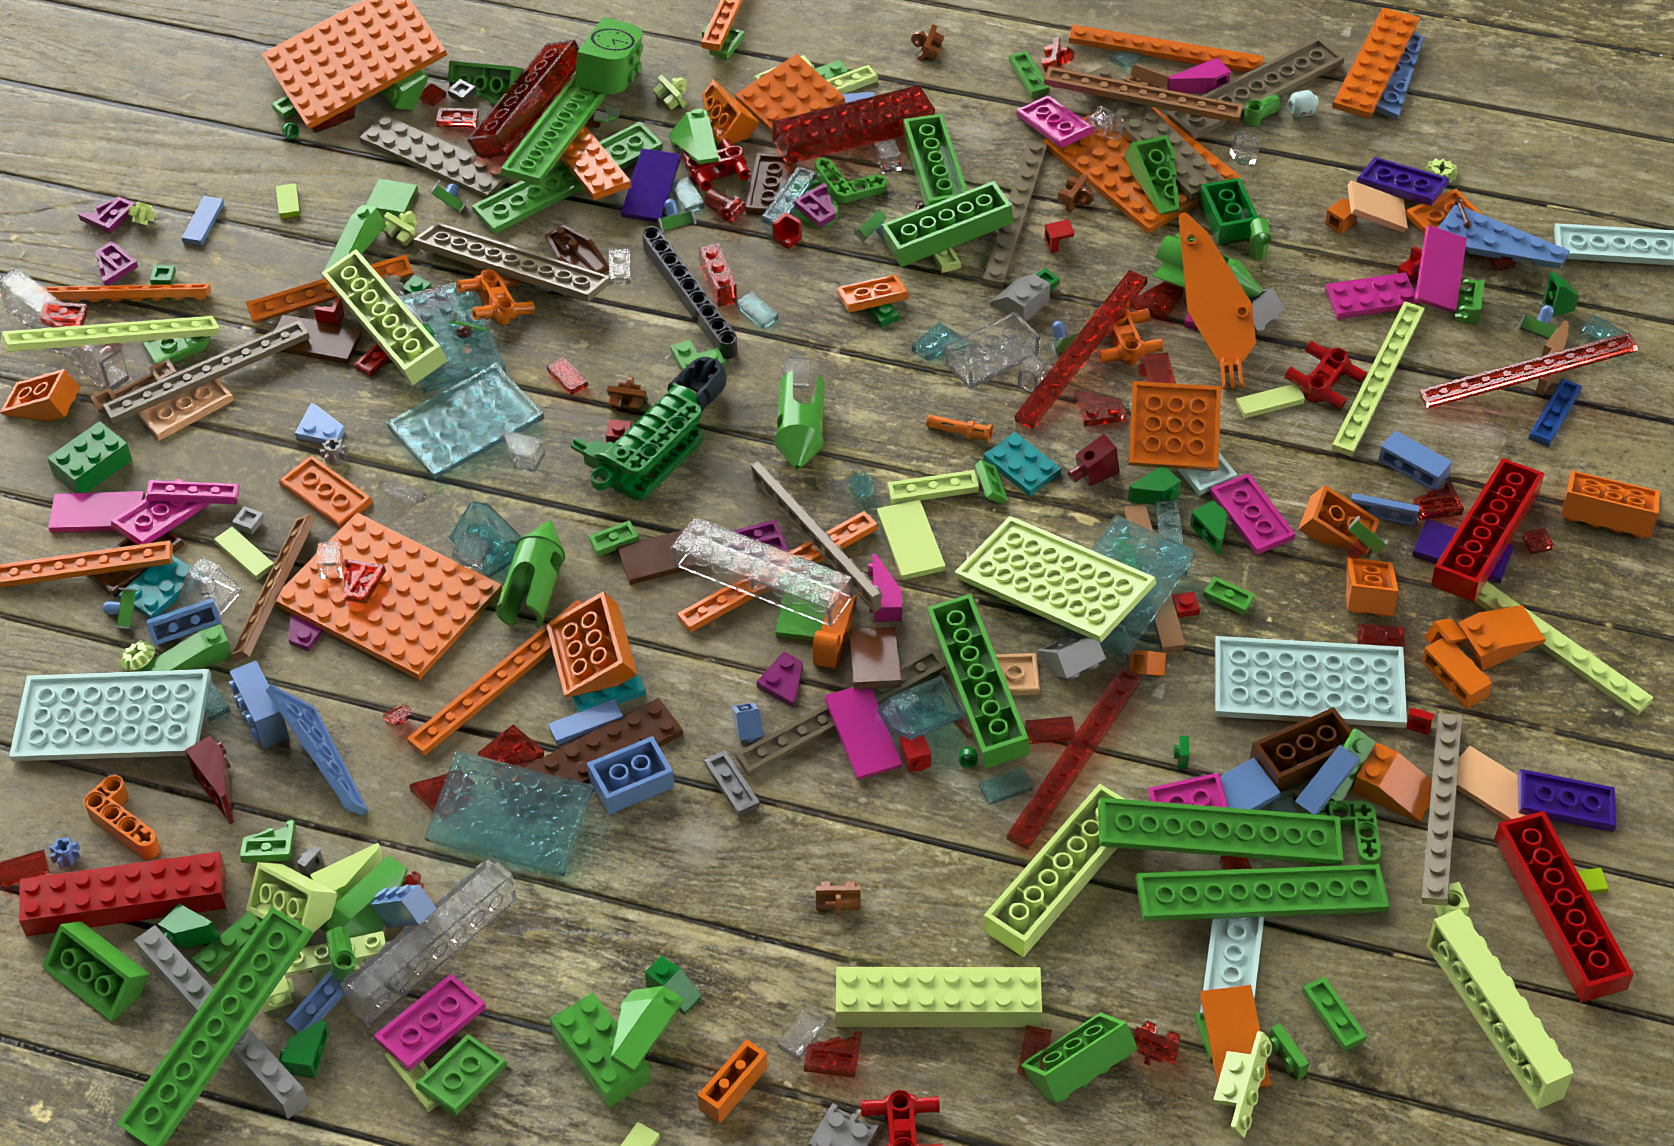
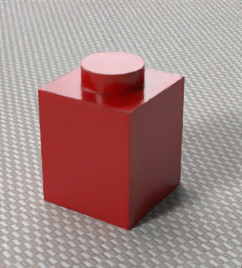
(915, 753)

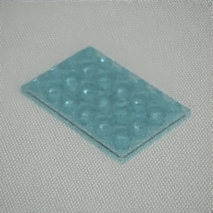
(465, 355)
(464, 420)
(1148, 553)
(509, 813)

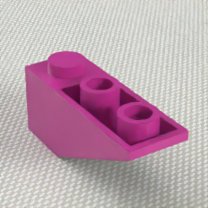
(1200, 78)
(891, 592)

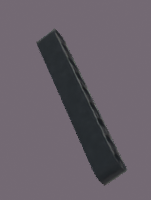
(689, 292)

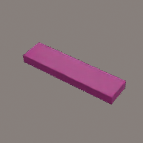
(192, 492)

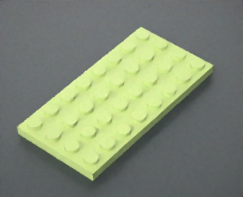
(1055, 578)

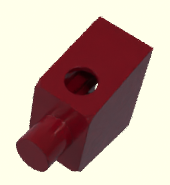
(1096, 462)

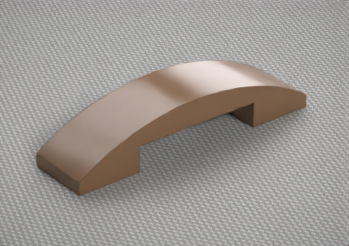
(158, 372)

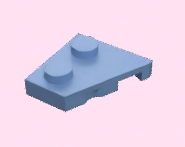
(318, 426)

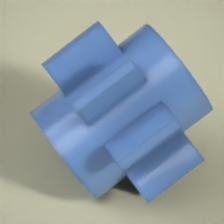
(64, 852)

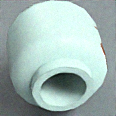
(1303, 103)

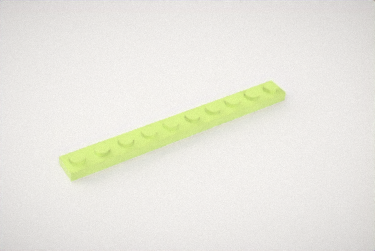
(109, 333)
(1378, 379)
(1574, 656)

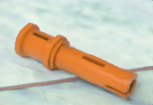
(968, 429)

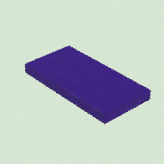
(1403, 181)
(651, 185)
(1437, 536)
(1567, 800)

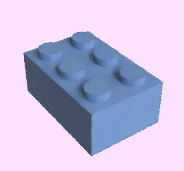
(259, 710)
(630, 775)

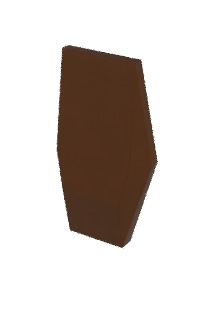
(576, 249)

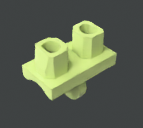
(674, 90)
(404, 225)

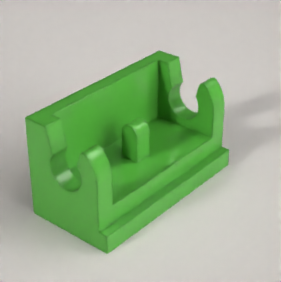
(1469, 301)

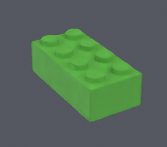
(587, 1037)

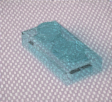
(1600, 329)

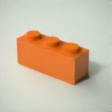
(1457, 672)
(732, 1081)

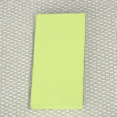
(910, 539)

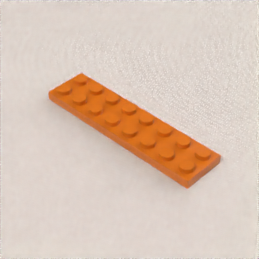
(1375, 63)
(593, 166)

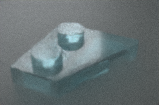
(933, 342)

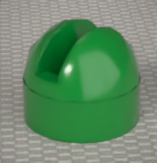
(293, 130)
(972, 757)

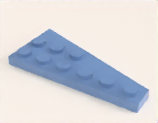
(1395, 92)
(316, 740)

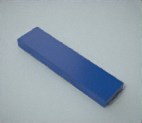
(1555, 412)

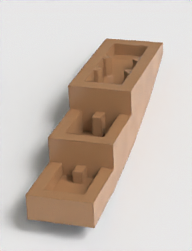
(1554, 344)

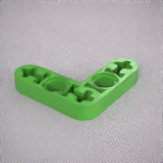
(872, 184)
(1359, 823)

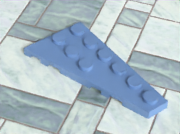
(1496, 239)

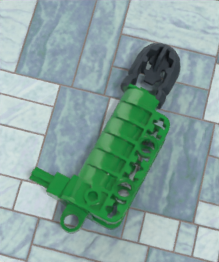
(656, 434)

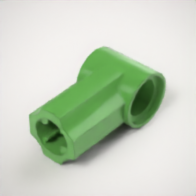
(1256, 109)
(1259, 238)
(340, 953)

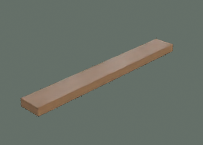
(272, 588)
(1166, 619)

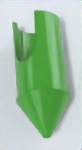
(1173, 271)
(799, 424)
(532, 572)

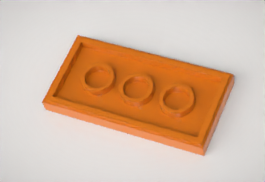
(325, 491)
(1231, 1024)

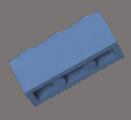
(1415, 460)
(184, 621)
(402, 906)

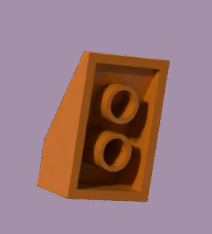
(42, 397)
(1330, 515)
(1371, 587)
(1500, 635)
(1394, 783)

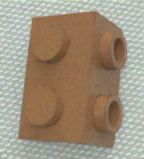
(1147, 77)

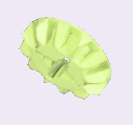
(1450, 170)
(137, 655)

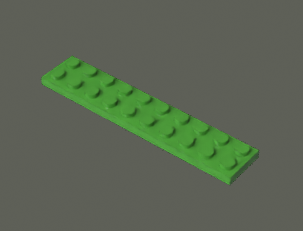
(552, 134)
(526, 199)
(1219, 831)
(1261, 892)
(215, 1029)

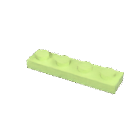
(933, 487)

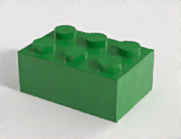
(1227, 209)
(89, 458)

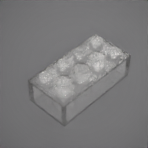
(992, 350)

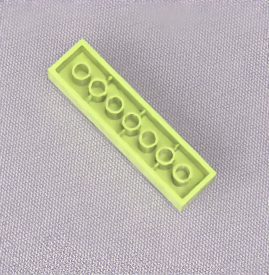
(385, 317)
(1050, 879)
(938, 997)
(1499, 1009)

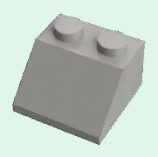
(1023, 296)
(1265, 309)
(1072, 655)

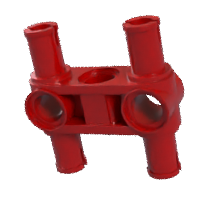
(730, 162)
(1318, 384)
(901, 1120)

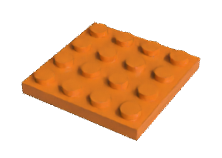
(788, 92)
(1175, 426)

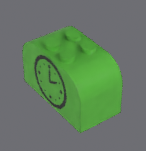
(609, 57)

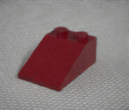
(212, 773)

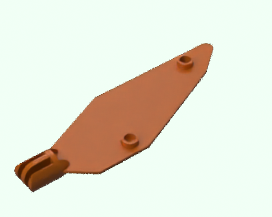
(1216, 301)

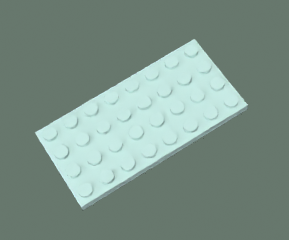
(1305, 678)
(110, 715)

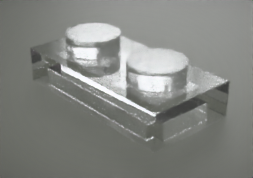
(619, 266)
(802, 1032)

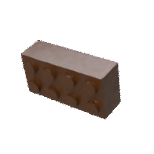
(1300, 749)

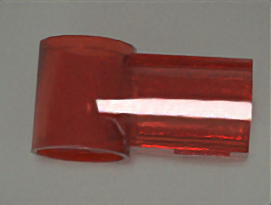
(728, 208)

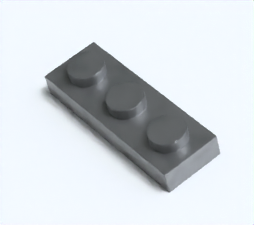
(732, 783)

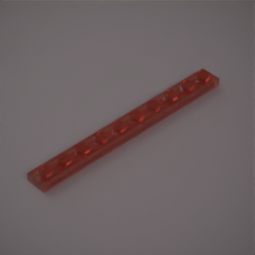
(1080, 349)
(1528, 370)
(1074, 758)

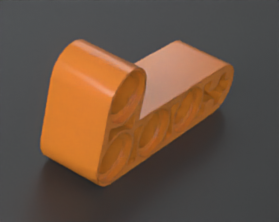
(830, 641)
(105, 810)

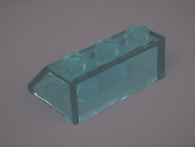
(487, 523)
(921, 709)

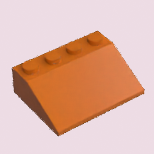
(1611, 504)
(591, 647)

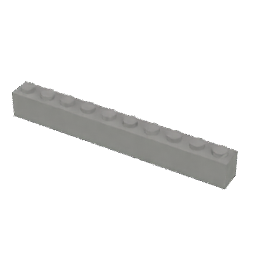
(248, 1051)

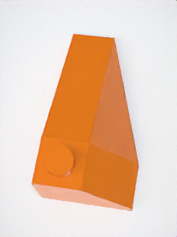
(727, 115)

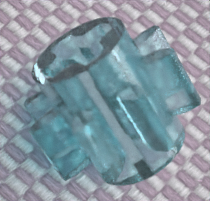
(861, 485)

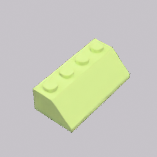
(291, 894)

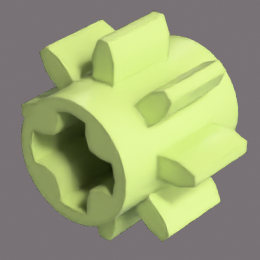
(142, 213)

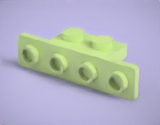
(318, 959)
(1241, 1081)

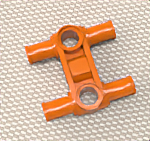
(495, 296)
(1126, 340)

